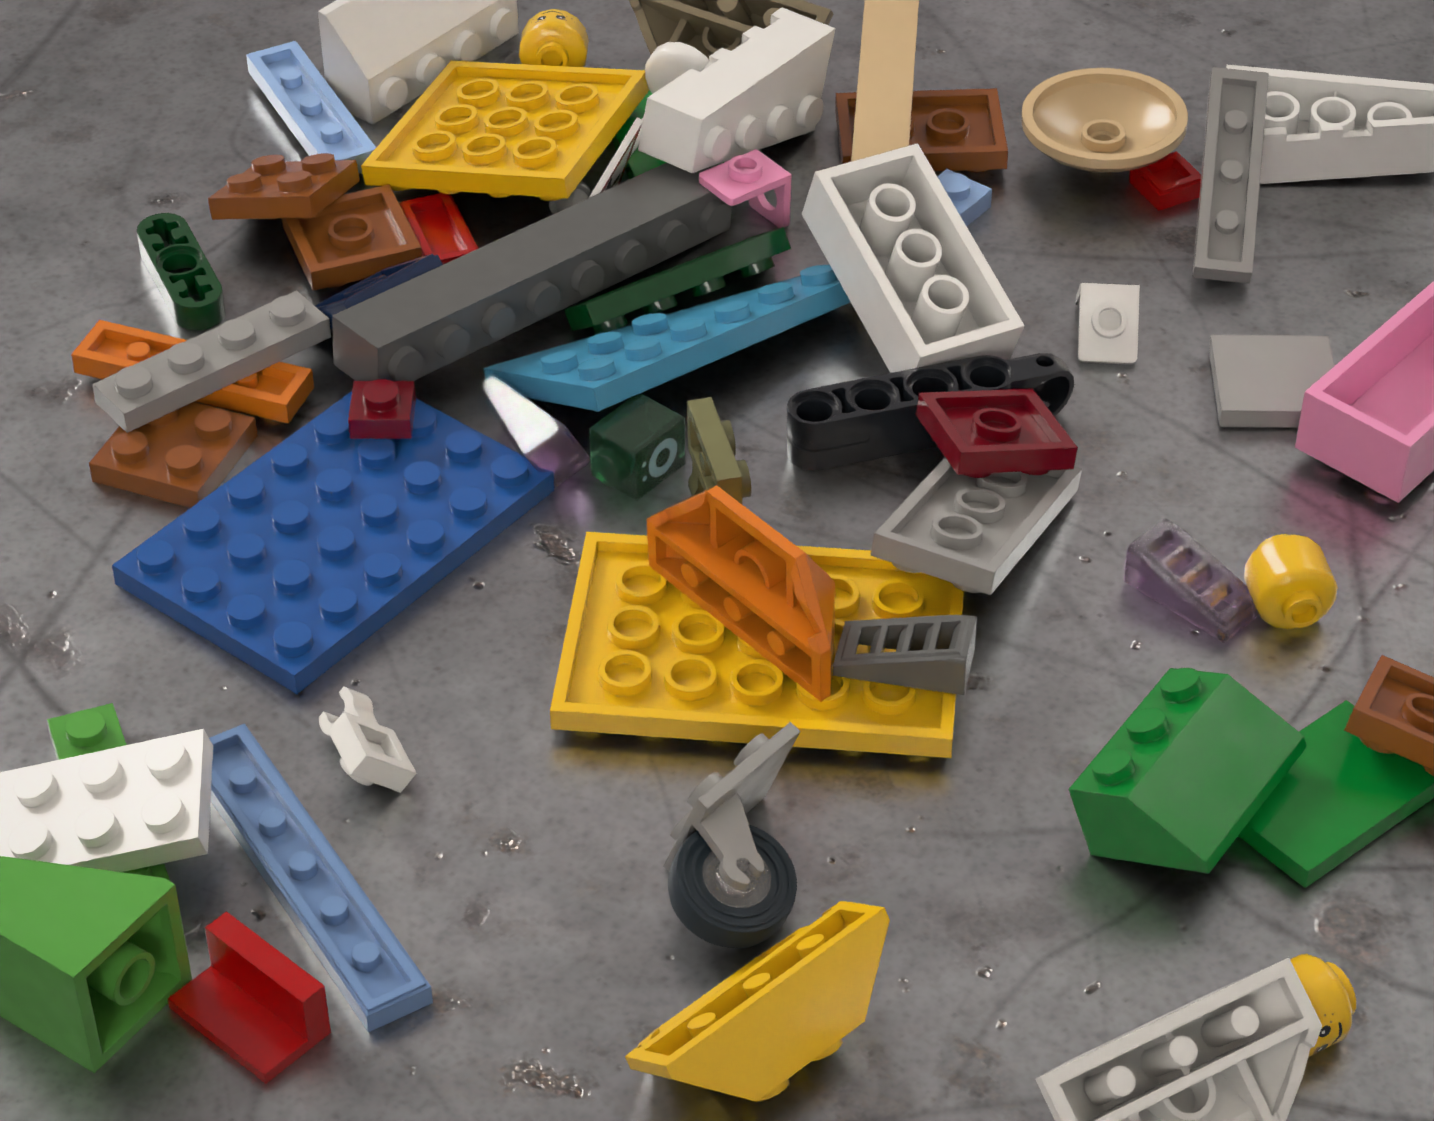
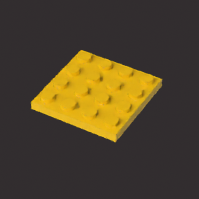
(506, 129)

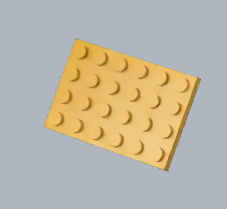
(664, 667)

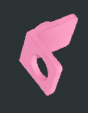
(748, 179)

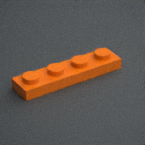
(269, 393)

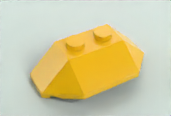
(774, 1010)

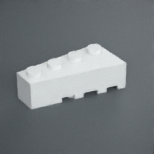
(1344, 126)

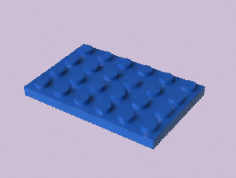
(330, 538)

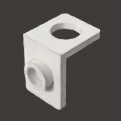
(1108, 323)

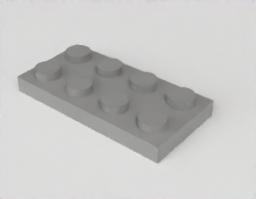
(972, 526)

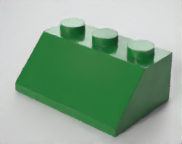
(1184, 773)

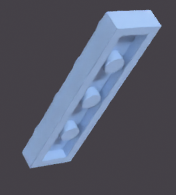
(308, 103)

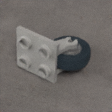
(724, 874)

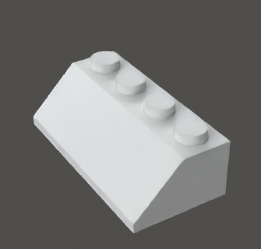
(393, 49)

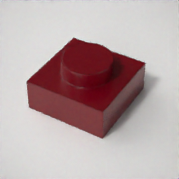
(382, 409)

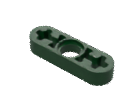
(177, 287)

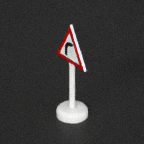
(661, 68)

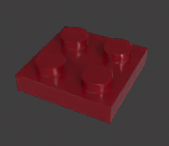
(996, 432)

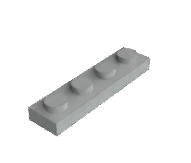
(1230, 175)
(211, 361)

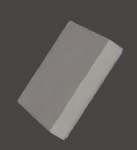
(1265, 376)

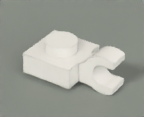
(366, 748)

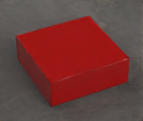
(1167, 181)

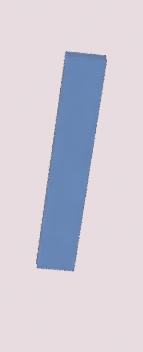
(313, 883)

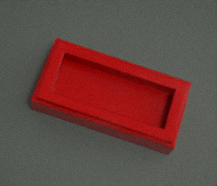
(439, 226)

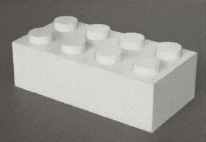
(909, 262)

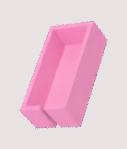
(1378, 405)

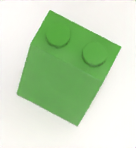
(87, 954)

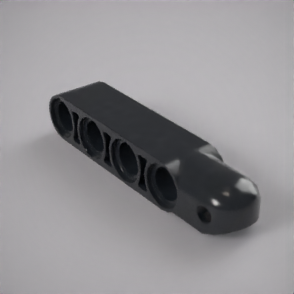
(878, 413)

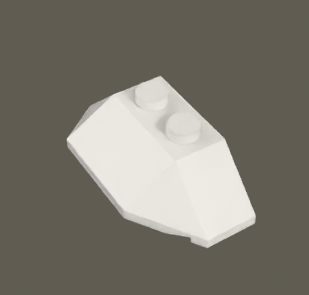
(1210, 1060)

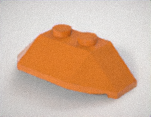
(749, 582)

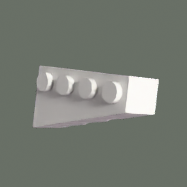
(742, 96)

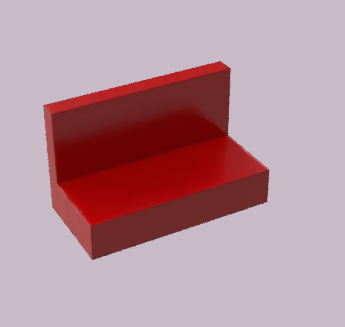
(253, 1001)

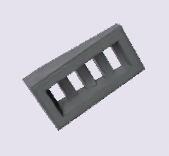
(929, 652)

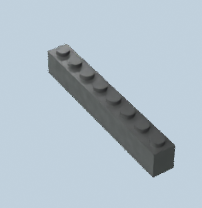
(526, 276)

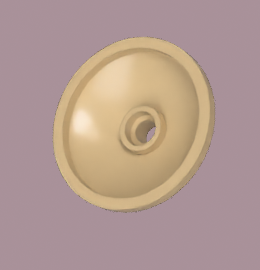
(1104, 119)

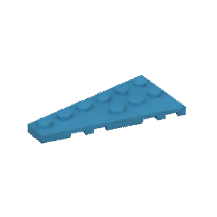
(663, 346)

